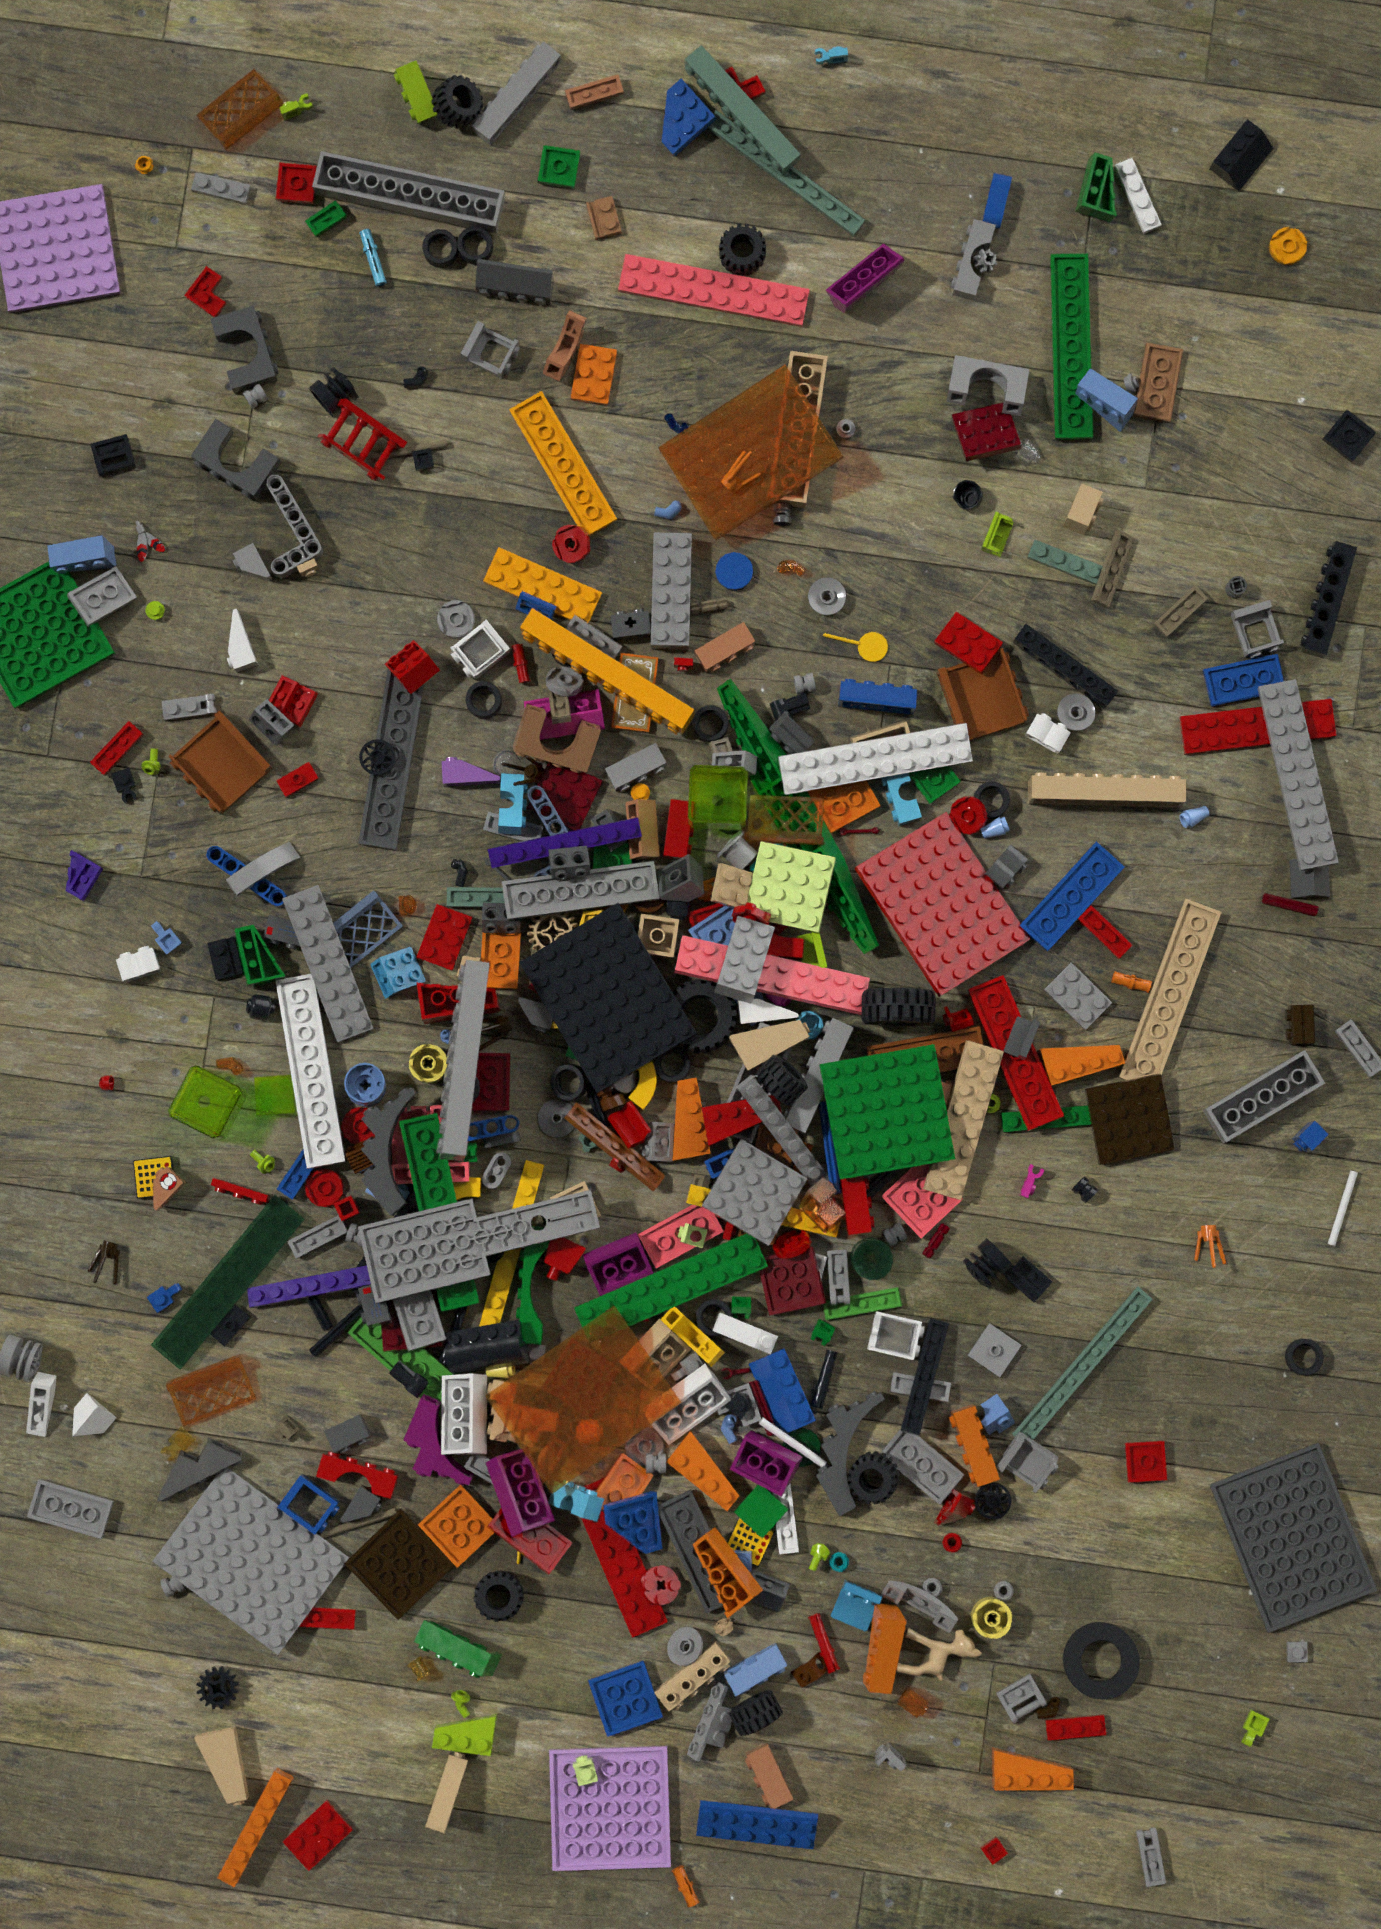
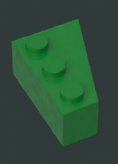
(1097, 190)
(256, 959)

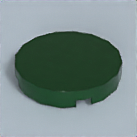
(809, 1440)

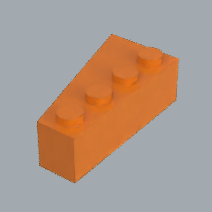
(726, 1572)
(884, 1648)

